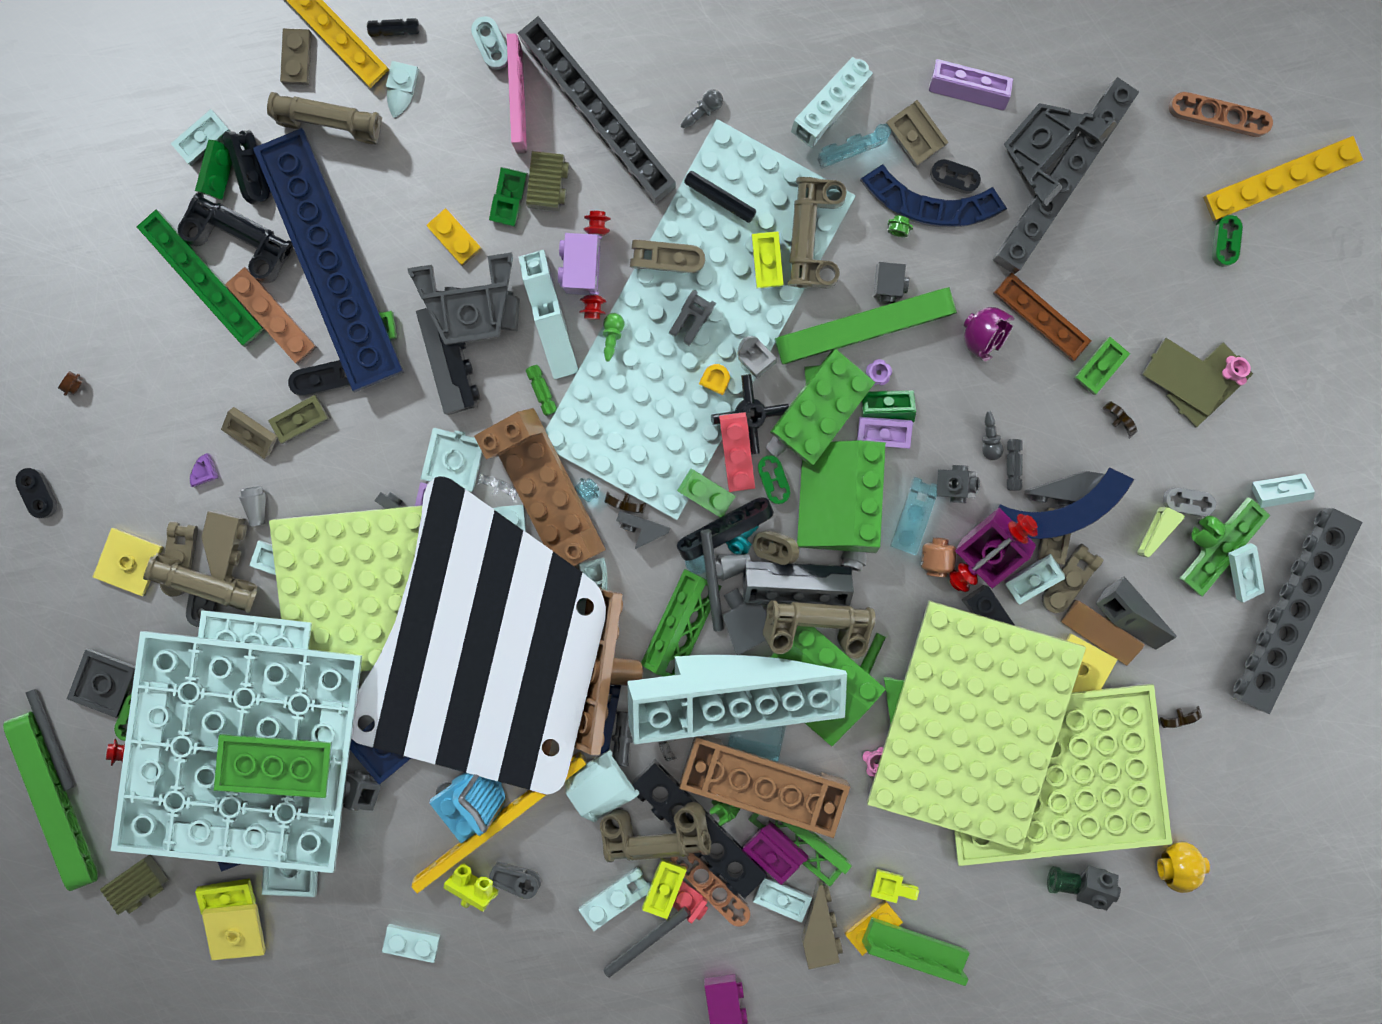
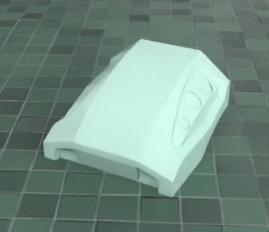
(599, 787)

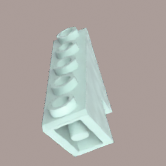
(831, 102)
(548, 314)

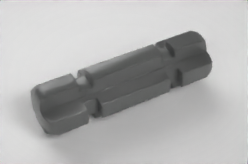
(1014, 464)

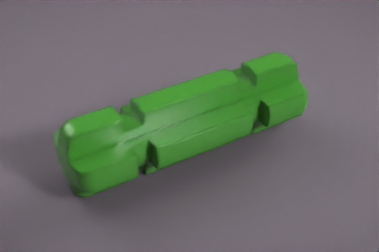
(541, 390)

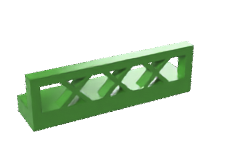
(676, 624)
(820, 846)
(916, 951)

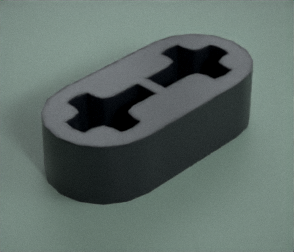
(957, 170)

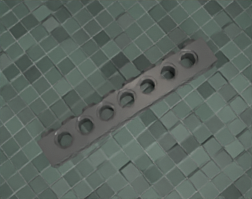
(597, 110)
(1068, 173)
(1298, 627)

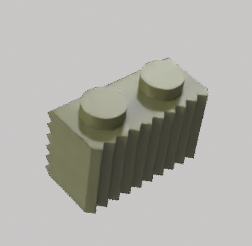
(546, 181)
(134, 884)

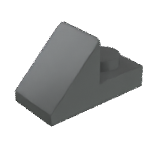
(649, 529)

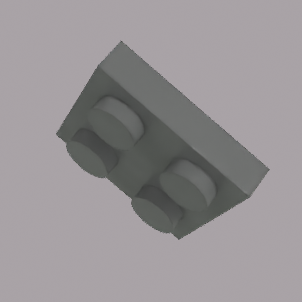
(102, 683)

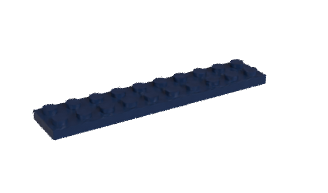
(328, 260)

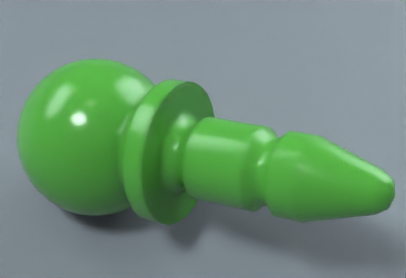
(613, 326)

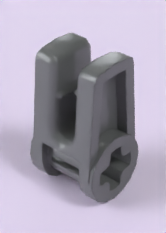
(700, 316)
(512, 879)

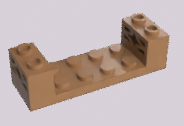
(542, 485)
(764, 786)

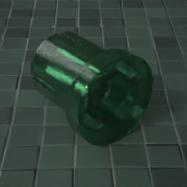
(1063, 881)

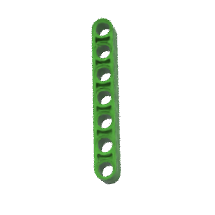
(865, 325)
(50, 802)

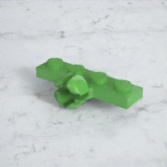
(1219, 540)

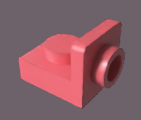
(692, 899)

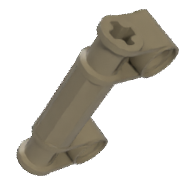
(293, 110)
(804, 232)
(165, 571)
(852, 625)
(689, 837)

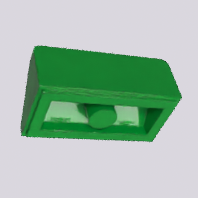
(889, 405)

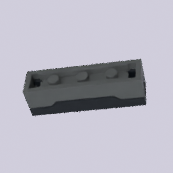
(448, 368)
(797, 583)

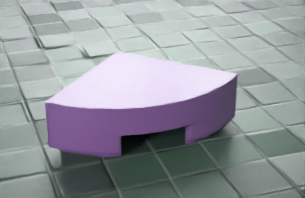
(203, 471)

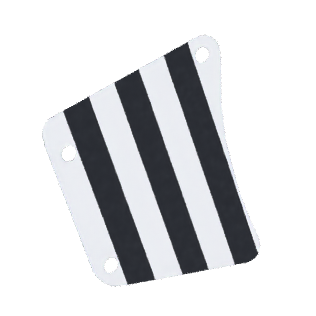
(484, 649)

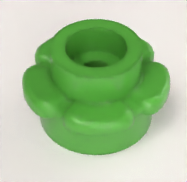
(899, 226)

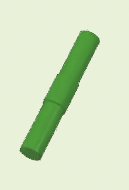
(869, 659)

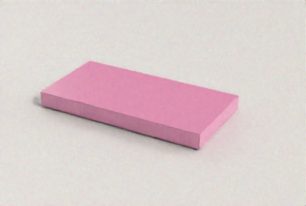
(516, 93)

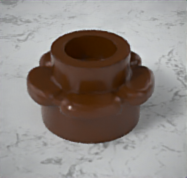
(70, 383)

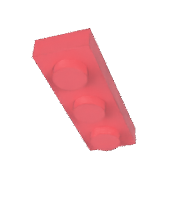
(737, 452)

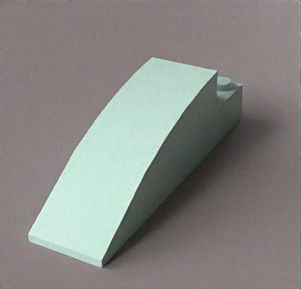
(732, 695)

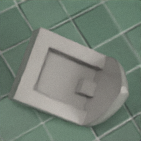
(755, 356)

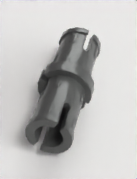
(622, 739)

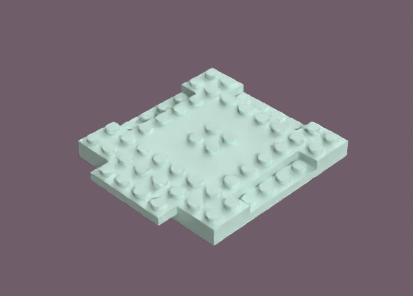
(232, 680)

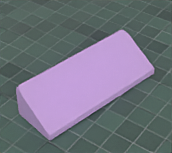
(971, 85)

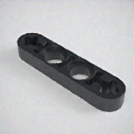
(749, 515)

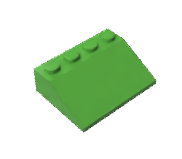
(843, 498)
(861, 688)

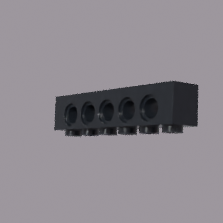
(738, 883)

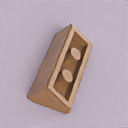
(1102, 632)

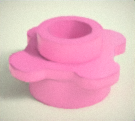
(1240, 365)
(870, 758)

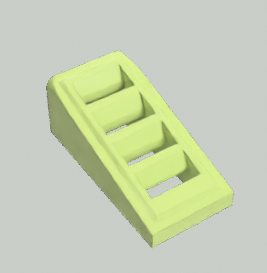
(1161, 527)

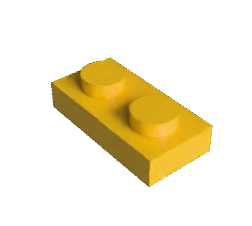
(454, 237)
(882, 912)

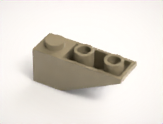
(221, 543)
(818, 937)

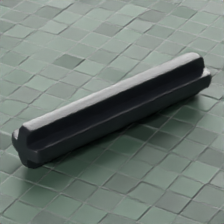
(720, 196)

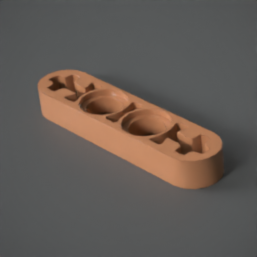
(1221, 110)
(707, 887)

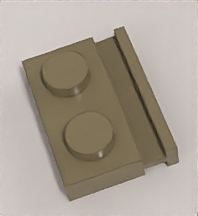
(916, 133)

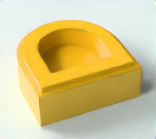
(715, 378)

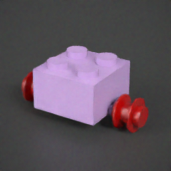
(581, 264)

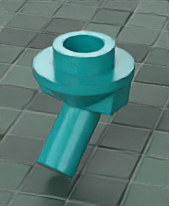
(740, 544)

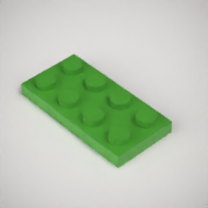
(822, 407)
(272, 766)

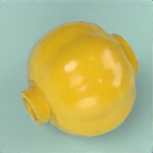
(1184, 868)

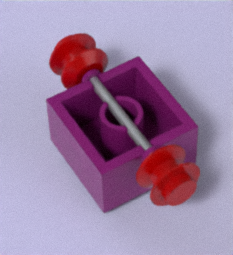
(994, 550)

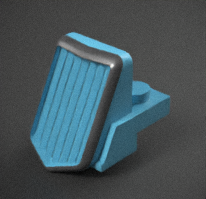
(469, 805)

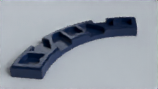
(931, 210)
(1080, 513)

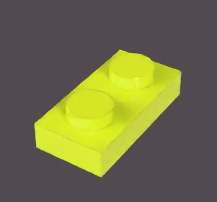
(767, 260)
(664, 888)
(225, 894)

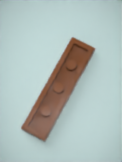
(1042, 317)

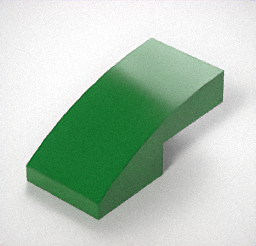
(508, 196)

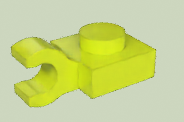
(889, 886)

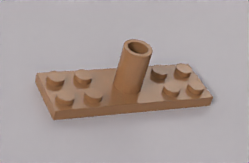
(606, 672)

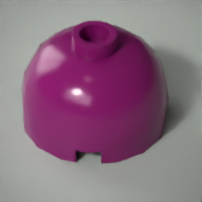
(987, 331)

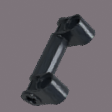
(240, 228)

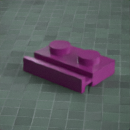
(775, 852)

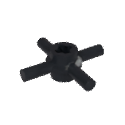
(760, 412)

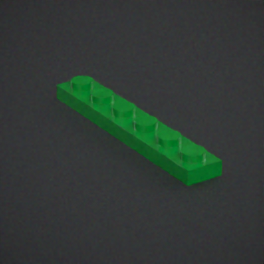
(200, 278)

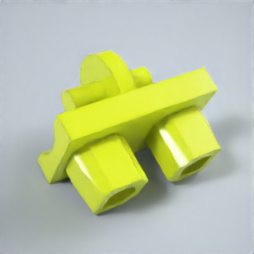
(471, 889)

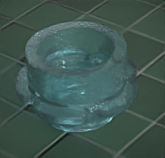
(587, 489)

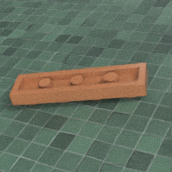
(271, 315)

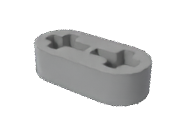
(1190, 495)

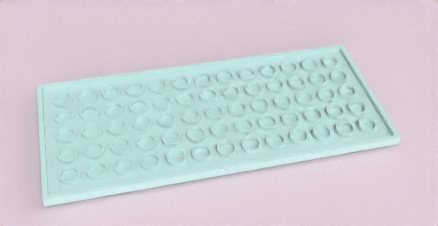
(643, 411)

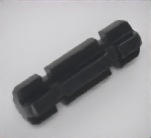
(393, 27)

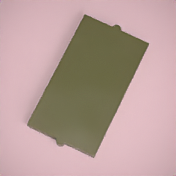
(1217, 360)
(1186, 377)

